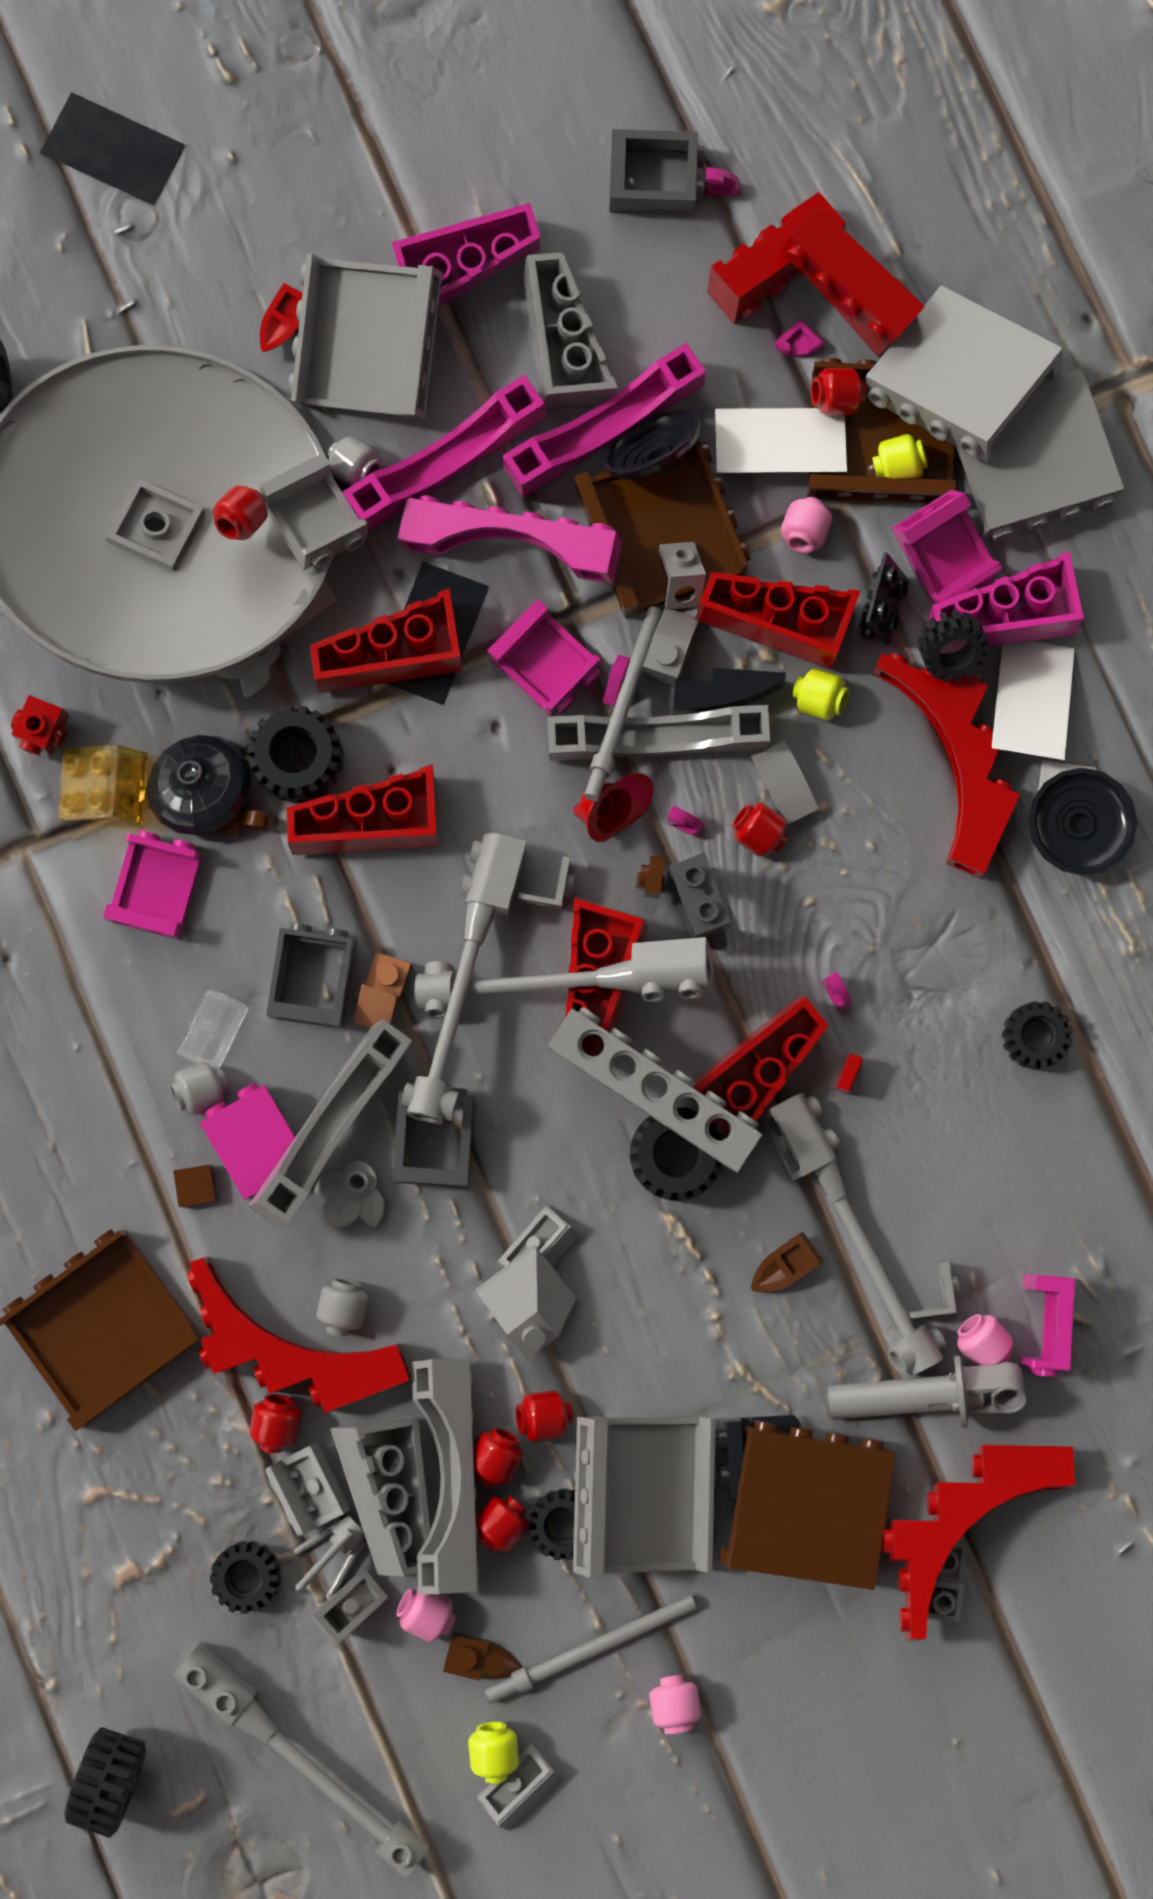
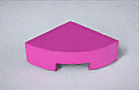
(721, 182)
(799, 341)
(616, 679)
(685, 822)
(837, 992)

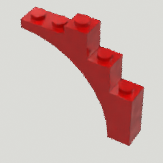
(981, 803)
(281, 1363)
(923, 1546)

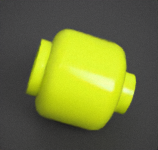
(901, 458)
(821, 694)
(493, 1752)

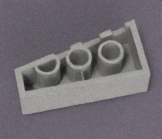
(565, 349)
(388, 1489)

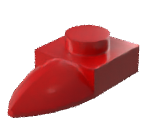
(280, 318)

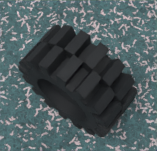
(946, 631)
(1058, 1028)
(539, 1528)
(224, 1587)

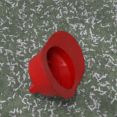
(617, 806)

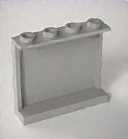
(365, 336)
(961, 372)
(1045, 461)
(644, 1494)

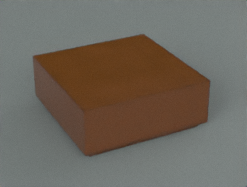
(195, 1185)

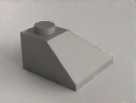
(528, 1301)

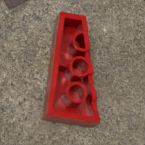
(764, 267)
(852, 281)
(780, 615)
(391, 648)
(368, 818)
(597, 941)
(763, 1061)

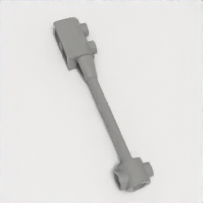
(488, 895)
(652, 971)
(810, 1152)
(233, 1702)

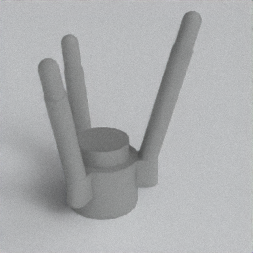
(347, 1536)

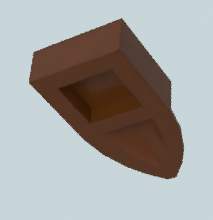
(786, 1265)
(478, 1658)

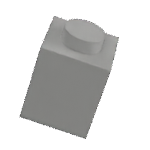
(669, 647)

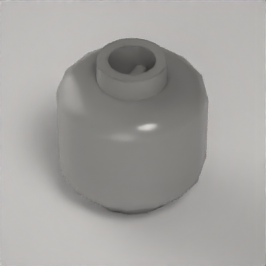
(353, 460)
(198, 1088)
(342, 1306)

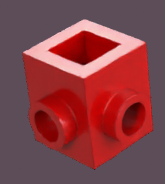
(39, 726)

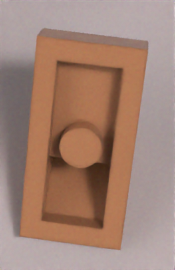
(382, 990)

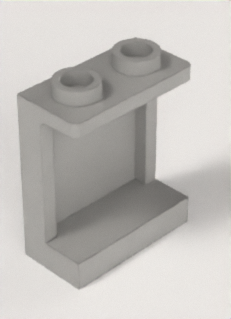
(313, 513)

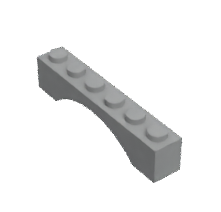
(703, 732)
(325, 1127)
(449, 1554)

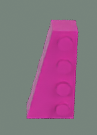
(472, 249)
(1022, 607)

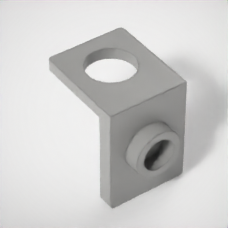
(683, 570)
(564, 888)
(949, 1292)

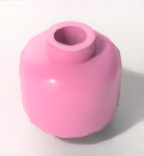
(806, 525)
(984, 1340)
(426, 1614)
(675, 1705)

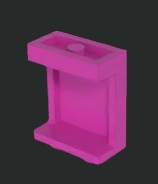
(945, 548)
(544, 659)
(155, 885)
(248, 1137)
(1056, 1324)

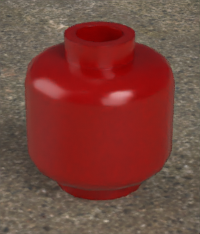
(838, 391)
(240, 513)
(760, 829)
(543, 1416)
(275, 1423)
(496, 1457)
(501, 1524)

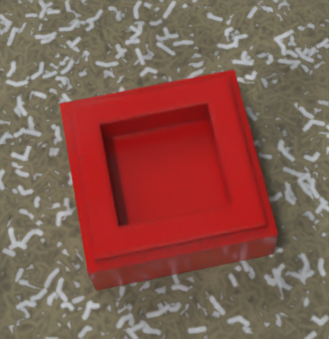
(848, 1073)

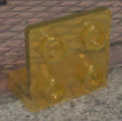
(103, 784)

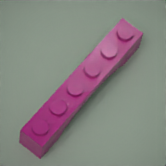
(647, 396)
(490, 427)
(440, 527)

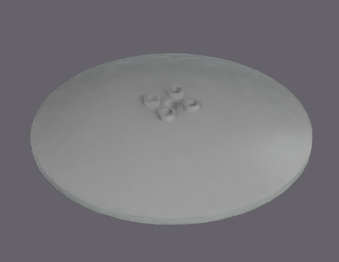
(135, 441)

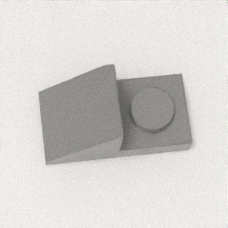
(349, 1607)

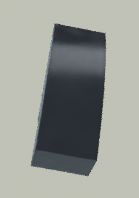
(724, 690)

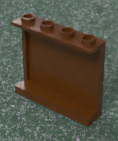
(863, 435)
(664, 510)
(100, 1327)
(810, 1506)

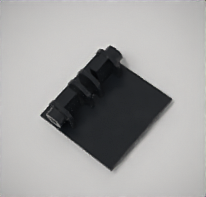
(886, 590)

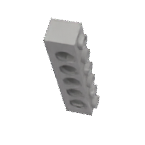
(729, 1151)

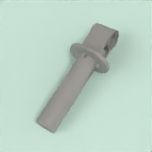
(970, 1390)

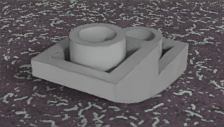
(785, 782)
(949, 1586)

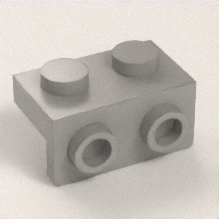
(307, 1489)

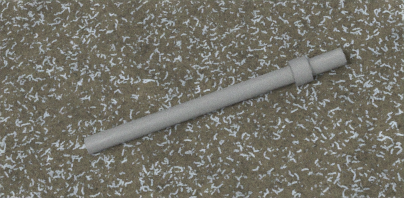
(603, 762)
(523, 1680)

